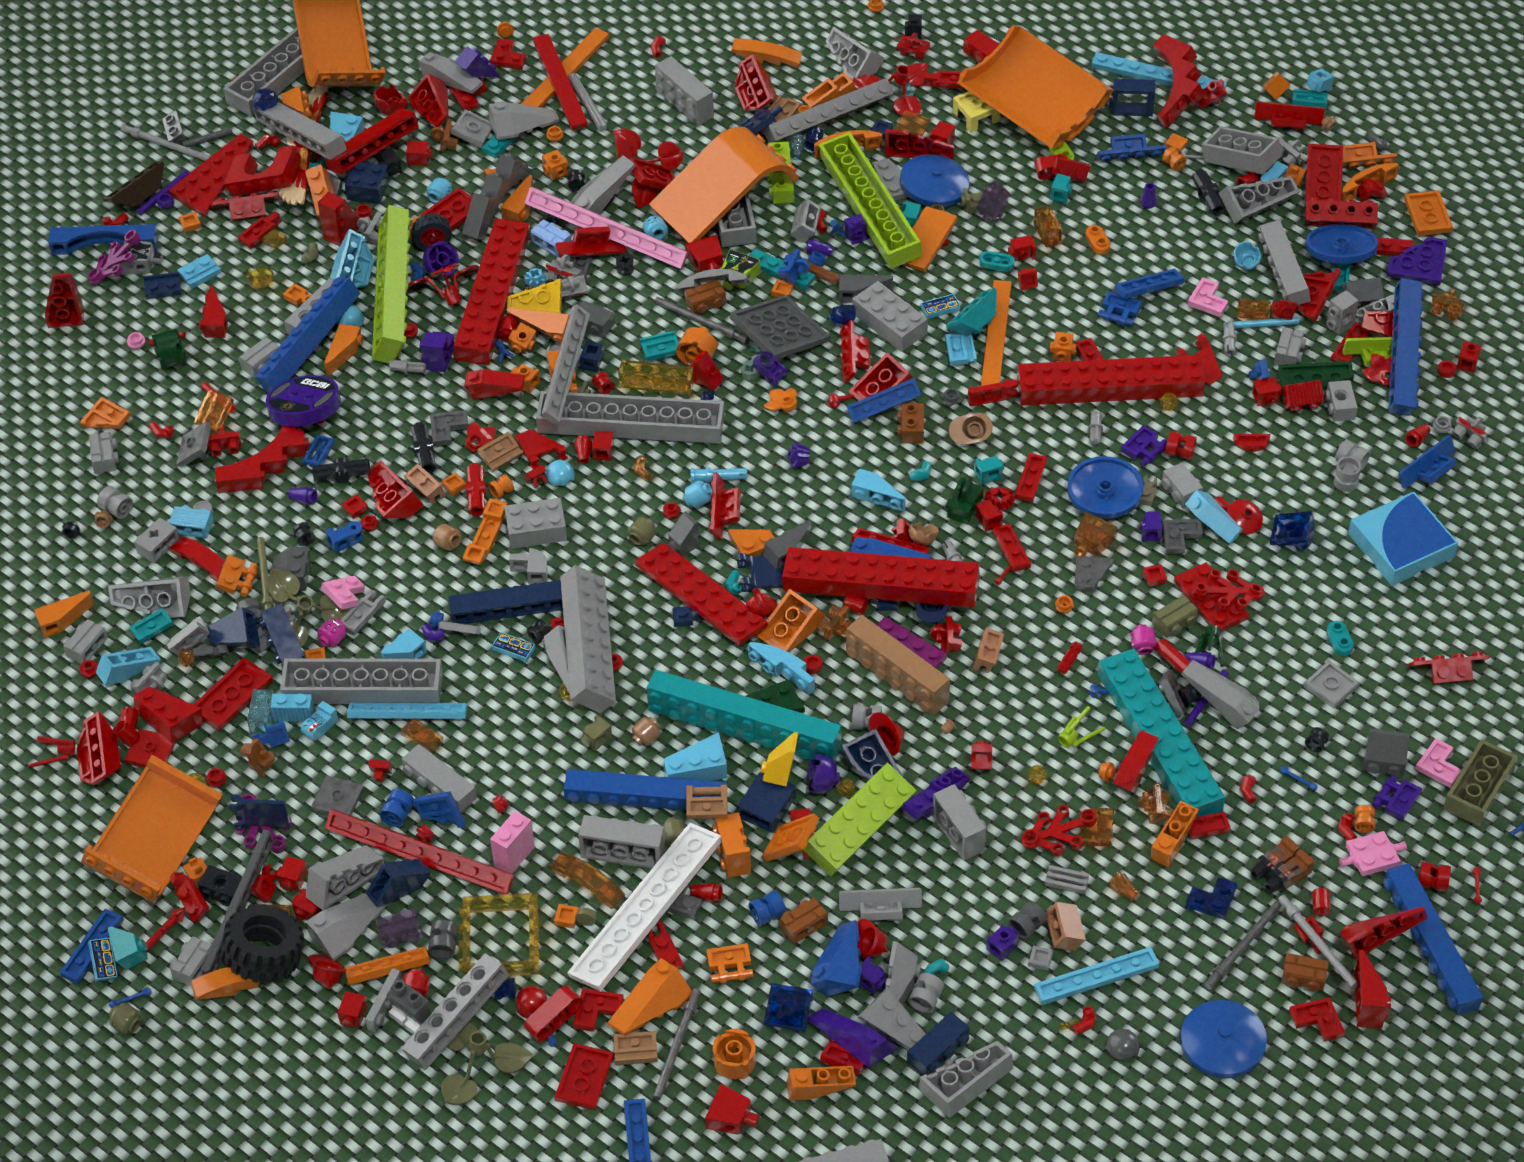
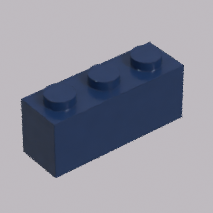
(280, 634)
(938, 1044)

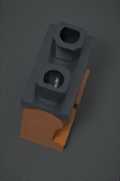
(1282, 866)

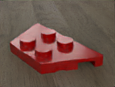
(1320, 288)

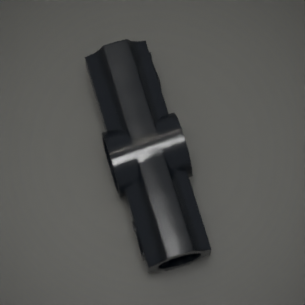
(1208, 192)
(423, 447)
(341, 469)

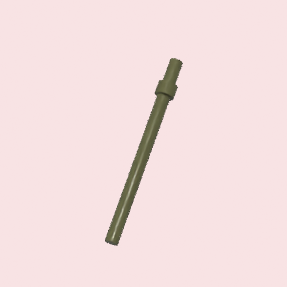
(267, 600)

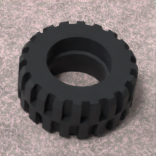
(256, 961)

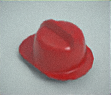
(888, 730)
(871, 939)
(326, 970)

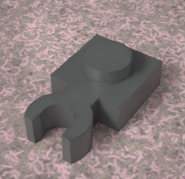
(208, 652)

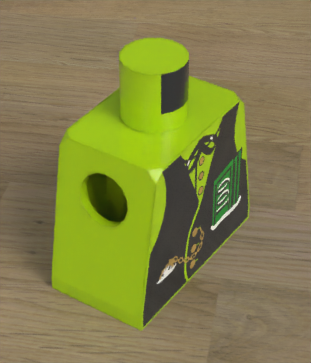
(741, 263)

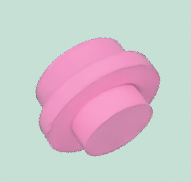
(136, 340)

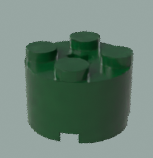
(169, 348)

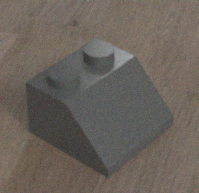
(296, 561)
(1386, 752)

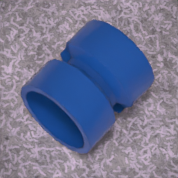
(397, 807)
(765, 909)

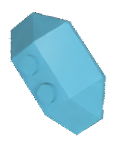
(353, 259)

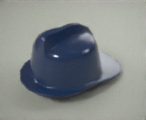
(931, 612)

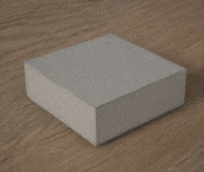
(1040, 958)

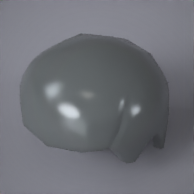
(1123, 1044)

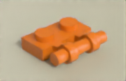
(230, 575)
(729, 957)

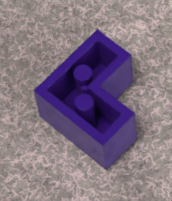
(437, 350)

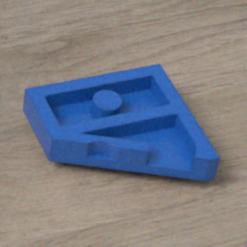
(440, 808)

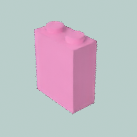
(512, 842)

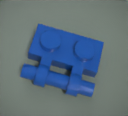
(1115, 303)

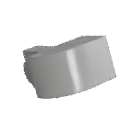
(533, 563)

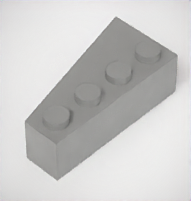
(1253, 198)
(341, 875)
(967, 1078)

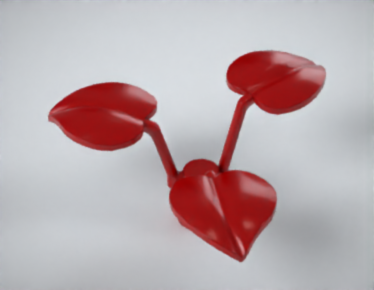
(912, 73)
(669, 154)
(450, 293)

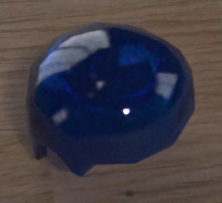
(264, 99)
(842, 314)

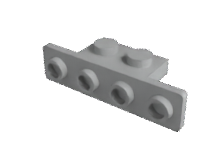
(880, 903)

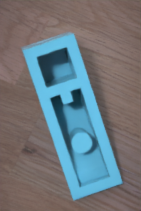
(1213, 515)
(123, 665)

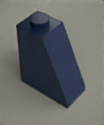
(235, 630)
(397, 880)

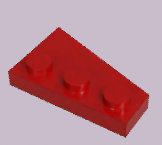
(1378, 323)

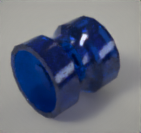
(812, 136)
(506, 989)

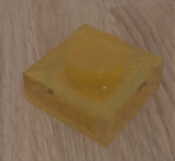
(274, 239)

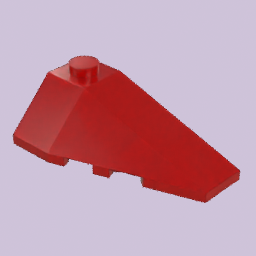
(910, 145)
(64, 302)
(391, 494)
(1375, 932)

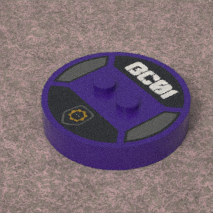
(303, 400)

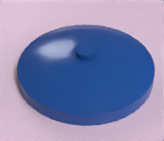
(933, 180)
(1341, 243)
(1105, 487)
(1223, 1039)

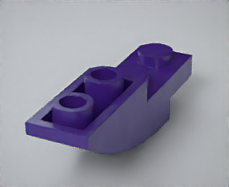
(922, 803)

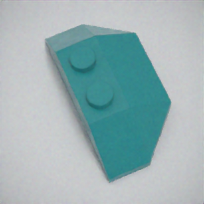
(975, 314)

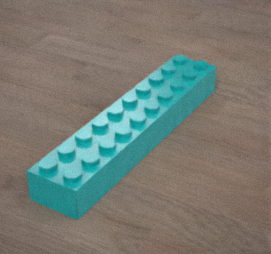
(1147, 710)
(741, 716)

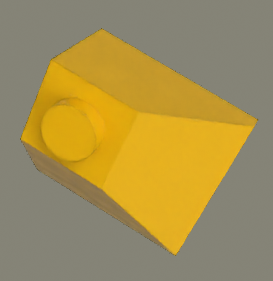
(779, 762)

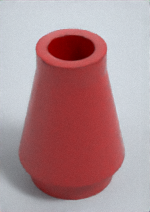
(1417, 435)
(583, 448)
(710, 891)

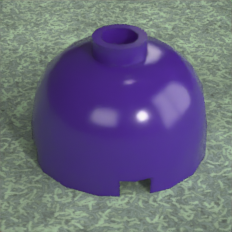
(439, 256)
(822, 775)

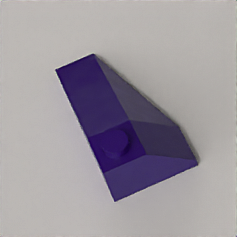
(858, 1039)

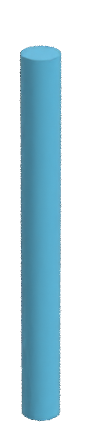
(1265, 322)

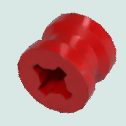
(603, 383)

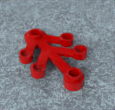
(1252, 591)
(1057, 831)

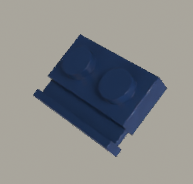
(162, 285)

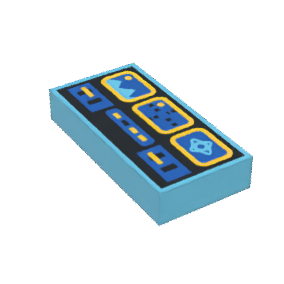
(940, 306)
(513, 647)
(102, 959)

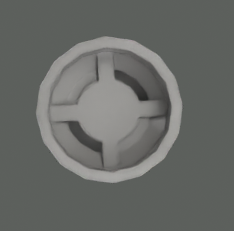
(1350, 449)
(1347, 474)
(114, 502)
(862, 714)
(926, 993)

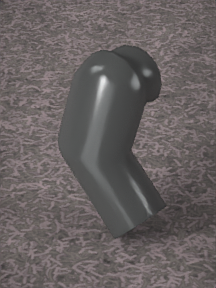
(1372, 136)

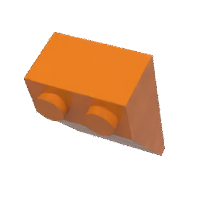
(791, 622)

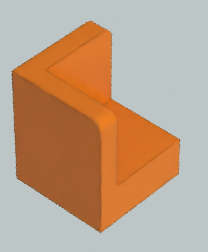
(1276, 85)

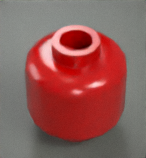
(418, 981)

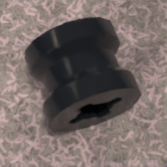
(576, 179)
(625, 264)
(303, 534)
(538, 631)
(1189, 695)
(1317, 739)

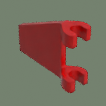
(1210, 366)
(535, 445)

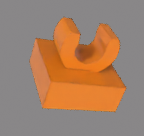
(1297, 174)
(195, 869)

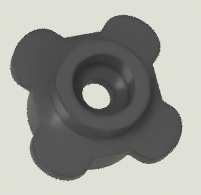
(951, 397)

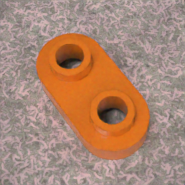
(1098, 239)

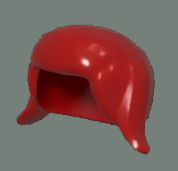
(761, 604)

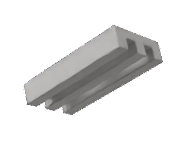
(459, 627)
(1067, 876)

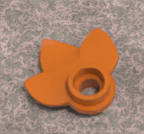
(782, 400)

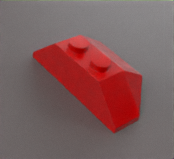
(753, 85)
(97, 750)

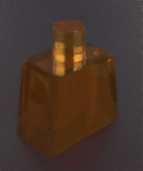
(1094, 535)

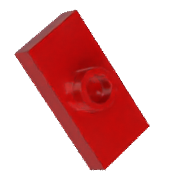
(1209, 825)

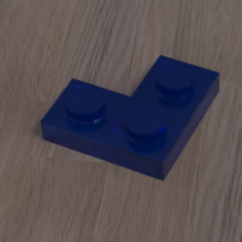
(1214, 903)

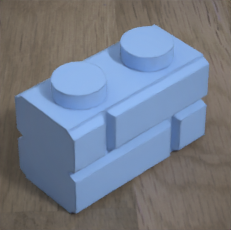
(547, 235)

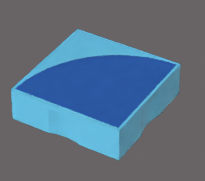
(1403, 538)

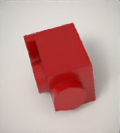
(1022, 248)
(988, 515)

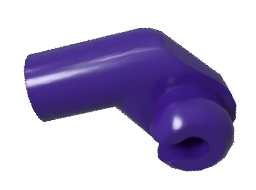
(432, 635)

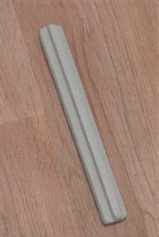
(587, 102)

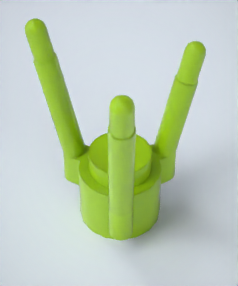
(1069, 735)

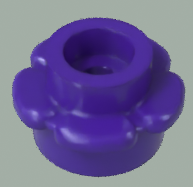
(165, 200)

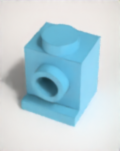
(1319, 84)

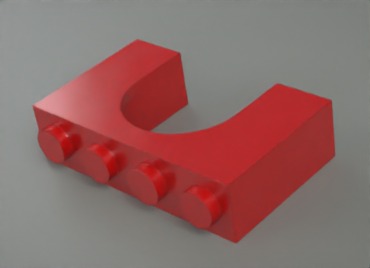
(280, 174)

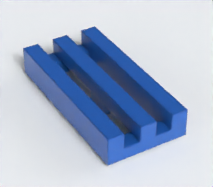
(319, 454)

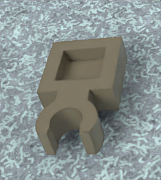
(1149, 491)

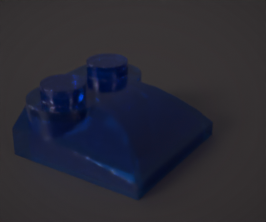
(1293, 530)
(788, 1007)

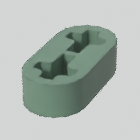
(748, 366)

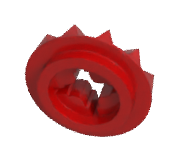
(1007, 497)

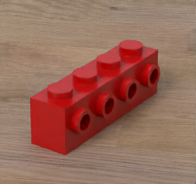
(1346, 212)

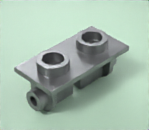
(173, 128)

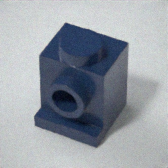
(591, 356)

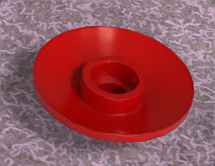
(1249, 524)

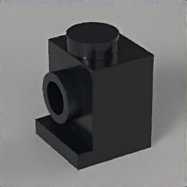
(914, 25)
(389, 158)

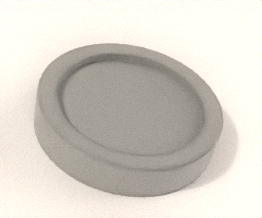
(203, 504)

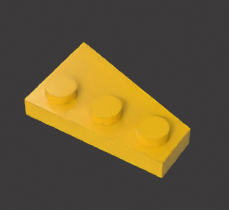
(542, 298)

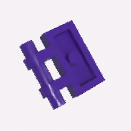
(1140, 442)
(1401, 802)

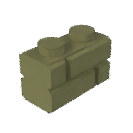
(1175, 616)

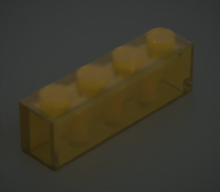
(656, 377)

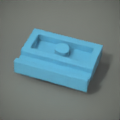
(199, 271)
(960, 349)

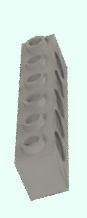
(455, 1011)

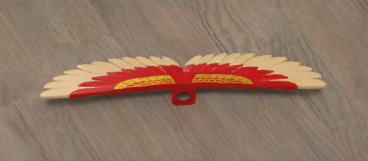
(298, 188)

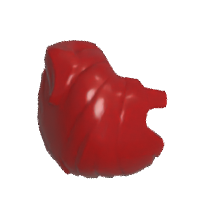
(389, 99)

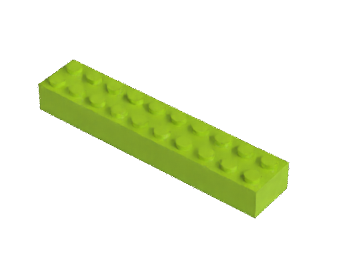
(870, 199)
(391, 284)

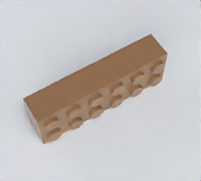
(897, 665)

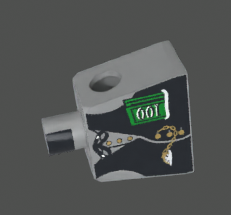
(143, 260)

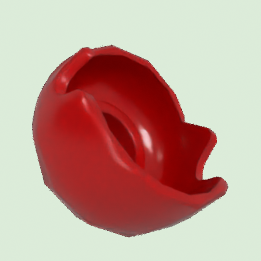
(529, 1000)

